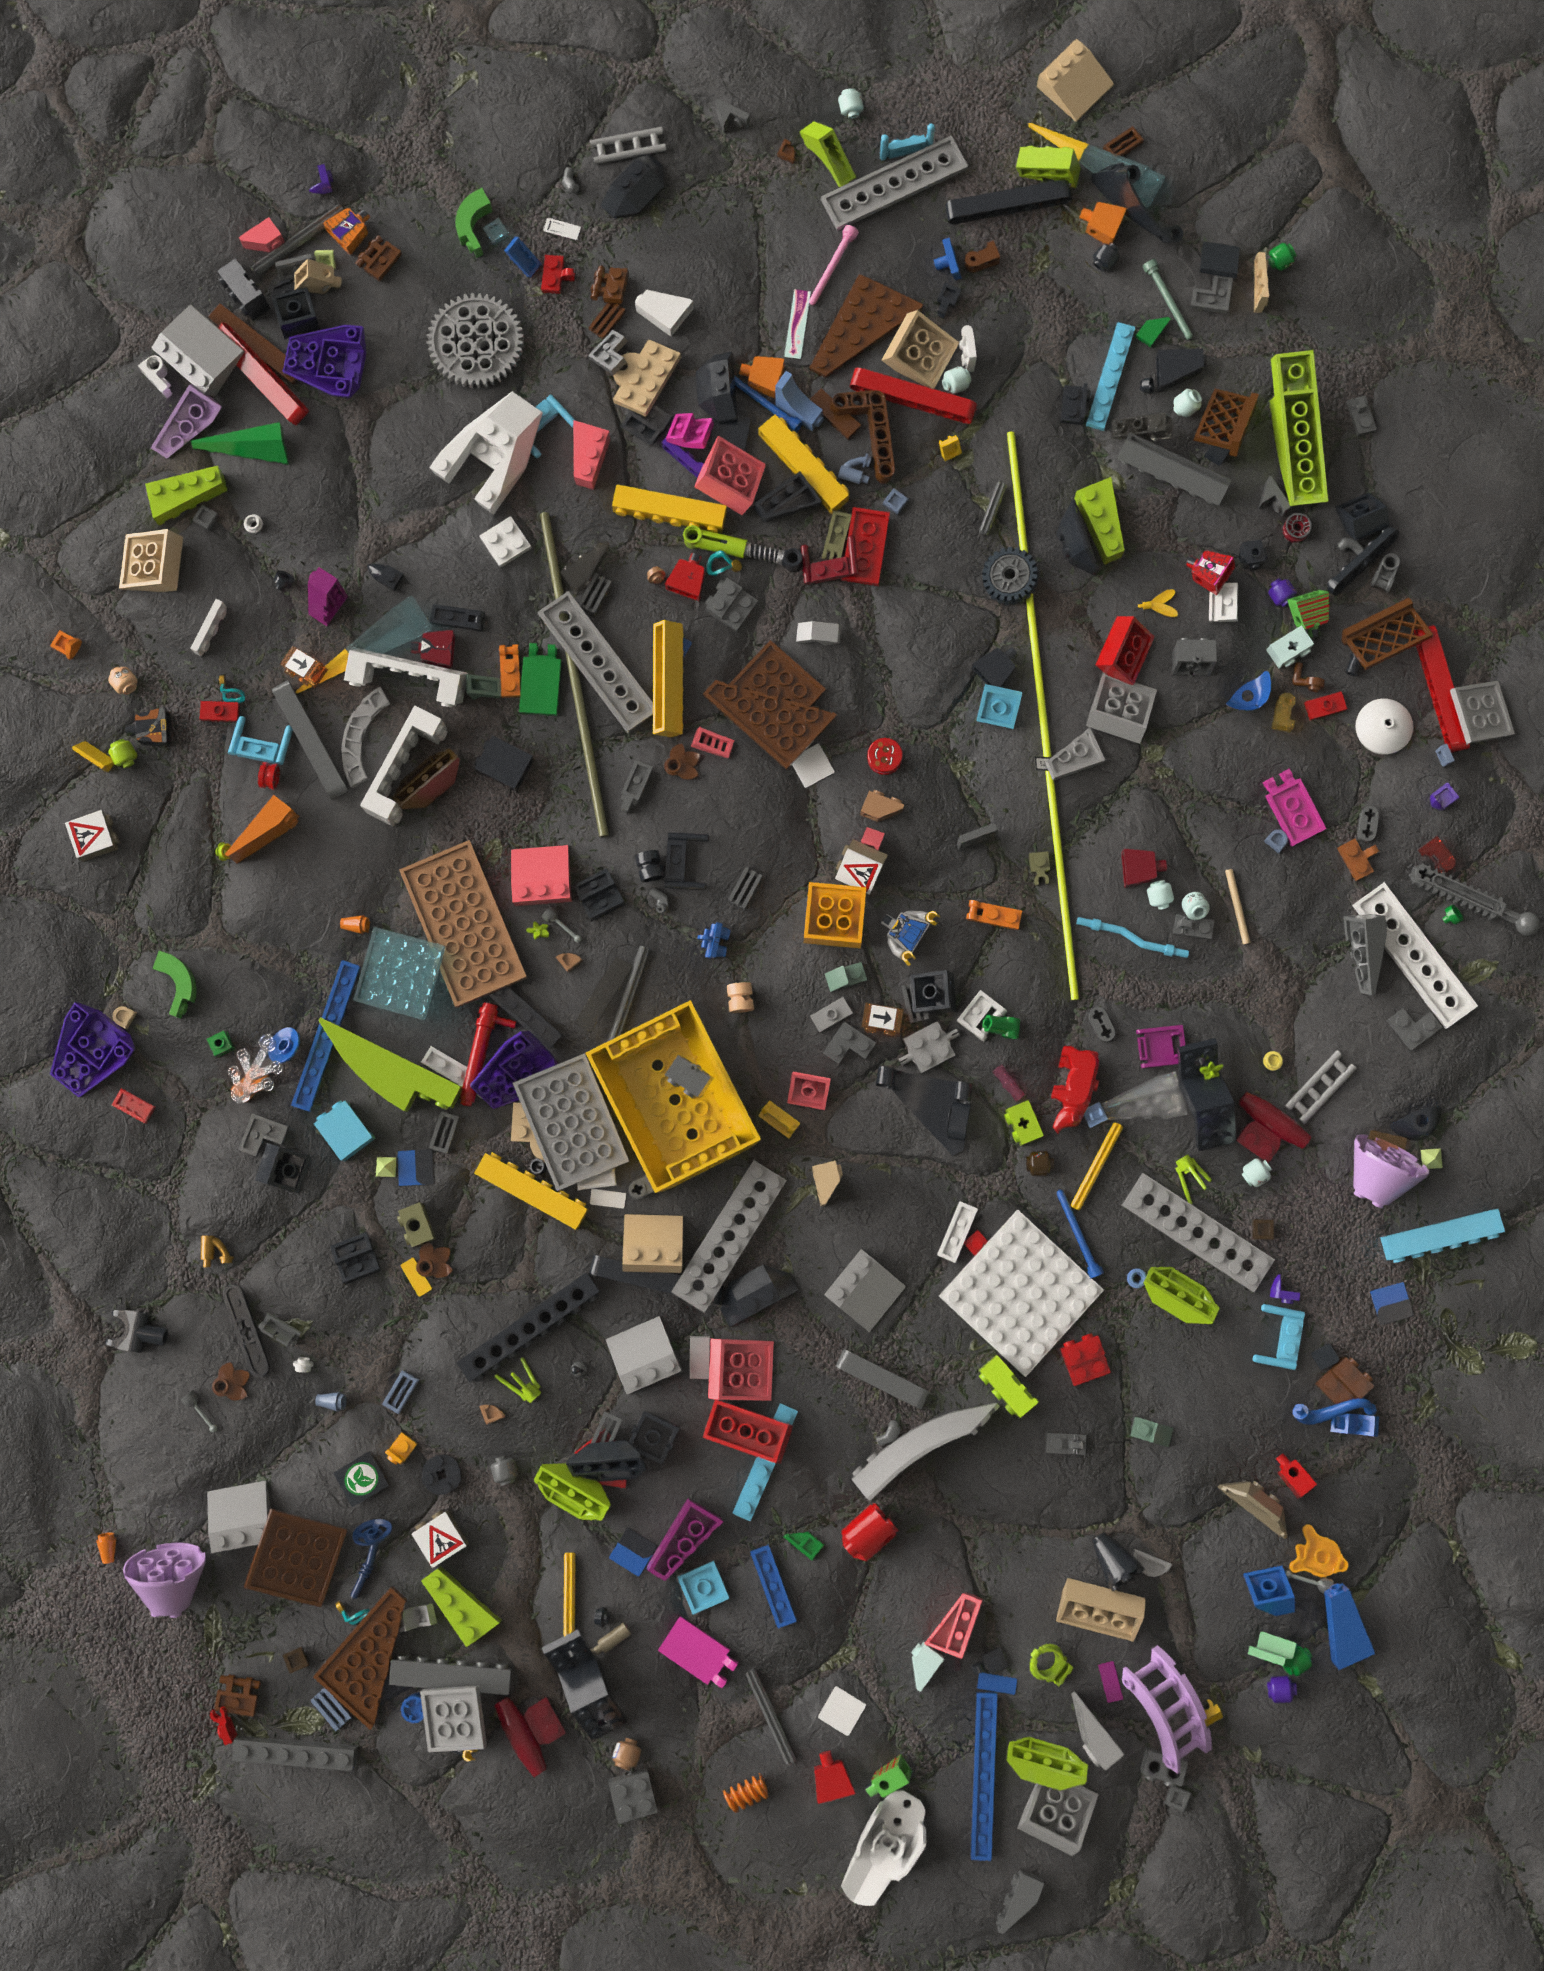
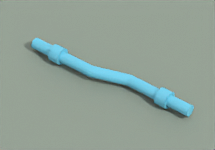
(1167, 949)

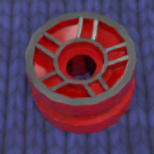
(269, 776)

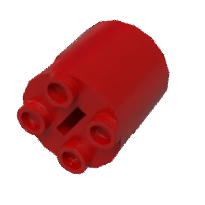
(868, 1533)

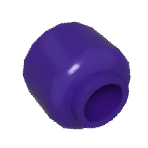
(1281, 591)
(1281, 1689)

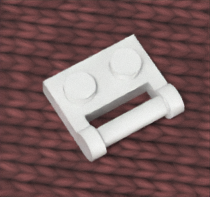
(967, 345)
(976, 1011)

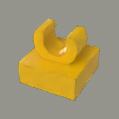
(950, 447)
(1213, 1713)

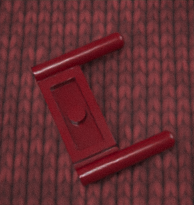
(830, 569)

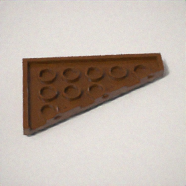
(863, 319)
(773, 723)
(362, 1662)

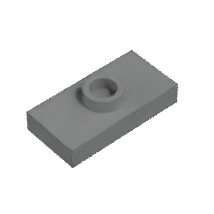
(831, 1014)

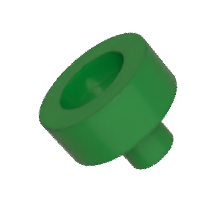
(1452, 915)

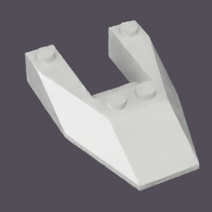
(499, 439)

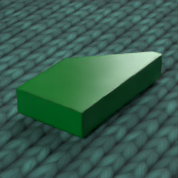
(1151, 330)
(806, 1543)

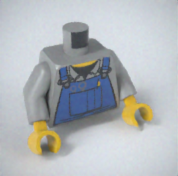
(907, 932)

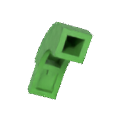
(469, 212)
(183, 979)

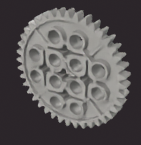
(451, 321)

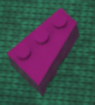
(324, 596)

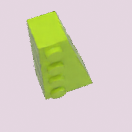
(184, 492)
(460, 1607)

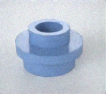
(1131, 1282)

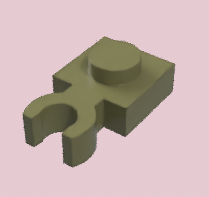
(1039, 864)

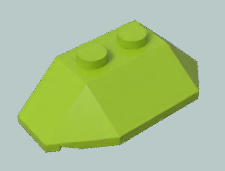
(1180, 1295)
(575, 1495)
(1046, 1763)

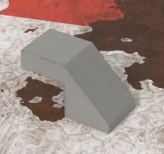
(818, 631)
(417, 1617)

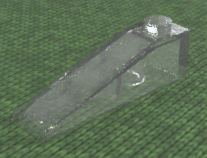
(1152, 1098)

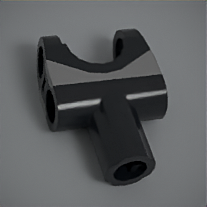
(137, 1331)

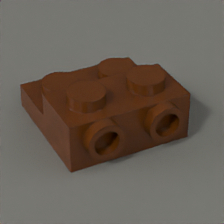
(1345, 1381)

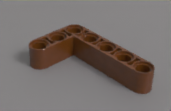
(875, 428)

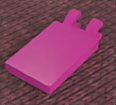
(1293, 808)
(697, 1652)

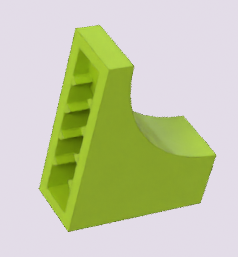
(827, 147)

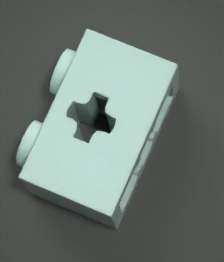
(1298, 640)

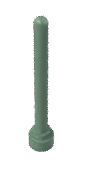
(1152, 269)

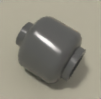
(504, 1470)

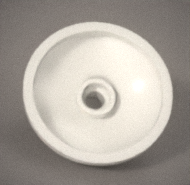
(1376, 734)

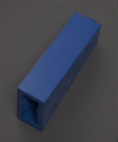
(1345, 1628)

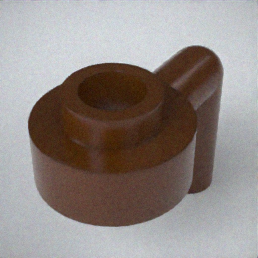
(1313, 684)

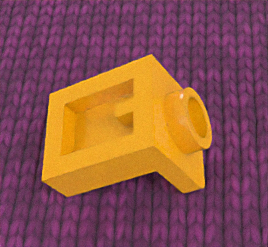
(401, 1449)

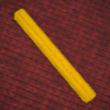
(1096, 1166)
(569, 1593)

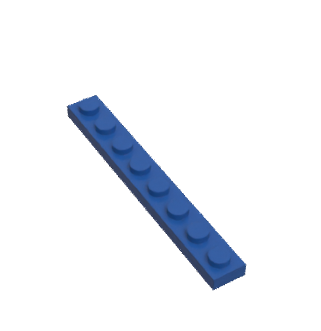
(322, 1045)
(983, 1776)

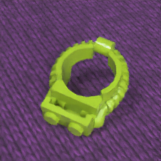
(1057, 1672)

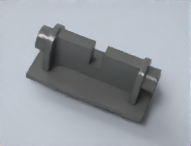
(286, 1334)

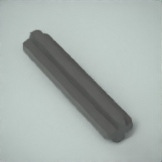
(992, 508)

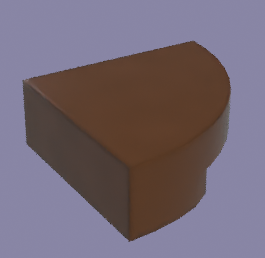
(786, 151)

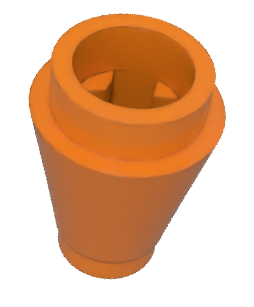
(356, 924)
(107, 1545)

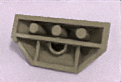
(1258, 1503)

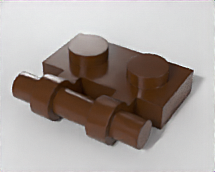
(382, 260)
(615, 284)
(237, 1702)

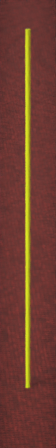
(1044, 728)

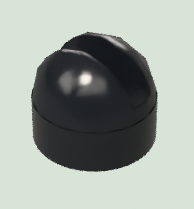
(1147, 385)
(538, 1162)

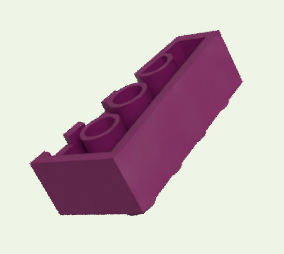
(684, 1536)

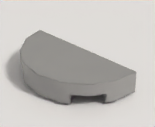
(1153, 1565)

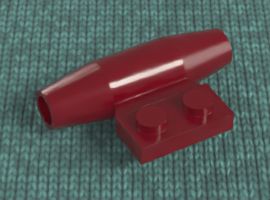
(1269, 1128)
(529, 1731)

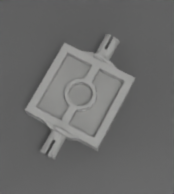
(929, 1047)

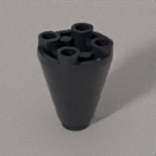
(1115, 1561)

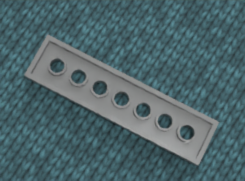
(894, 194)
(602, 650)
(1211, 1229)
(734, 1248)

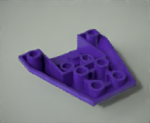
(328, 359)
(89, 1049)
(514, 1061)

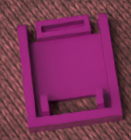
(1158, 1046)

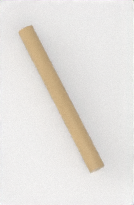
(1237, 906)

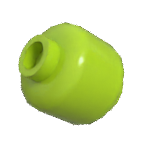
(122, 753)

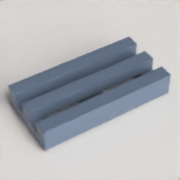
(409, 1377)
(326, 1715)

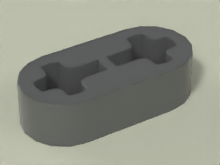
(1372, 824)
(1105, 1022)

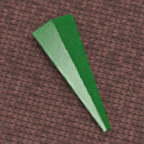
(258, 442)

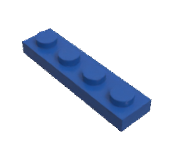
(773, 1586)

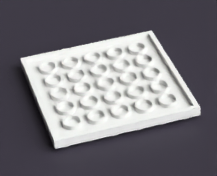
(1021, 1293)

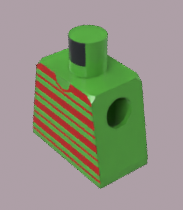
(1310, 611)
(890, 1777)

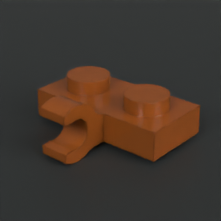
(1357, 859)

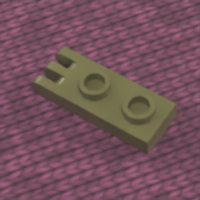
(836, 534)

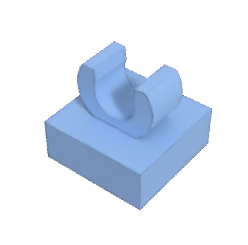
(1095, 1115)

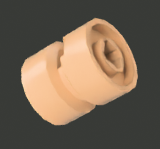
(740, 997)

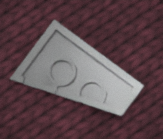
(1077, 756)

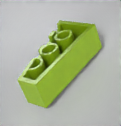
(1101, 517)

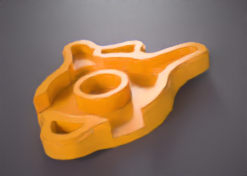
(1318, 1556)

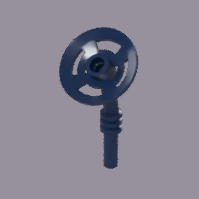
(372, 1538)

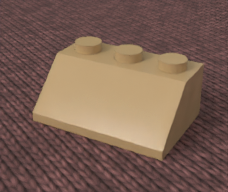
(826, 1180)

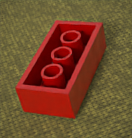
(729, 1427)

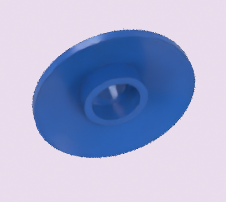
(286, 1045)

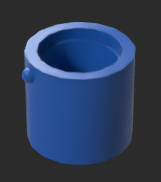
(412, 1708)

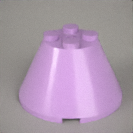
(1384, 1174)
(166, 1577)

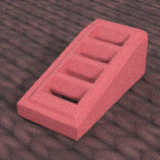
(710, 749)

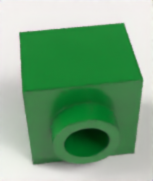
(226, 1047)

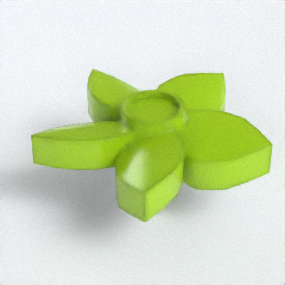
(538, 930)
(1211, 1070)

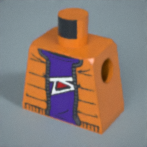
(348, 228)

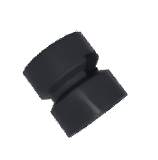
(649, 865)

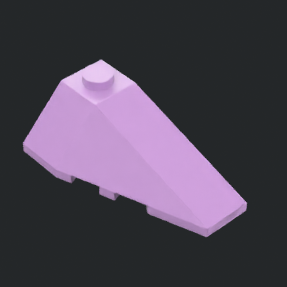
(188, 419)

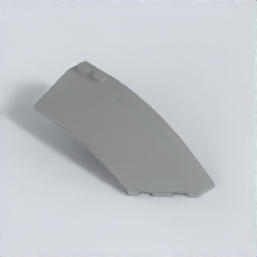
(915, 1444)

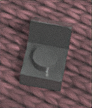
(729, 113)
(1273, 494)

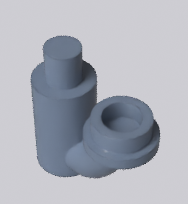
(856, 476)

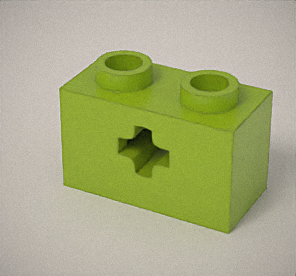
(1025, 1112)

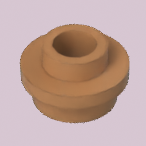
(655, 575)

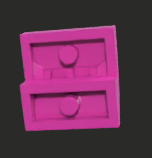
(690, 432)

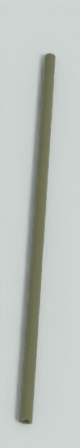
(576, 685)

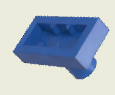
(522, 257)
(948, 260)

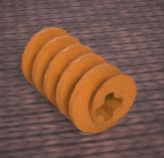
(746, 1794)

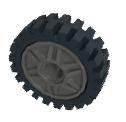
(1007, 562)

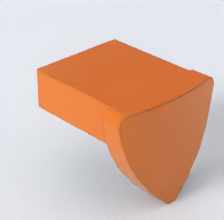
(66, 644)

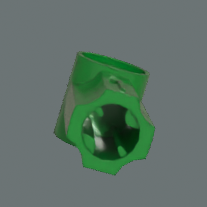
(1007, 1027)

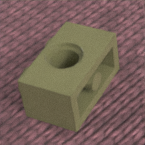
(424, 1233)

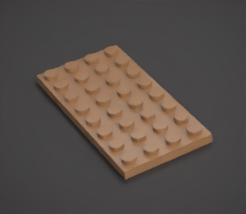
(464, 917)

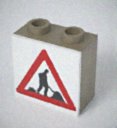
(92, 835)
(860, 865)
(439, 1537)

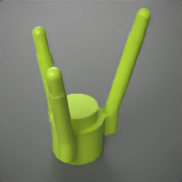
(1188, 1165)
(529, 1391)

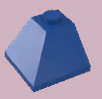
(1271, 1591)

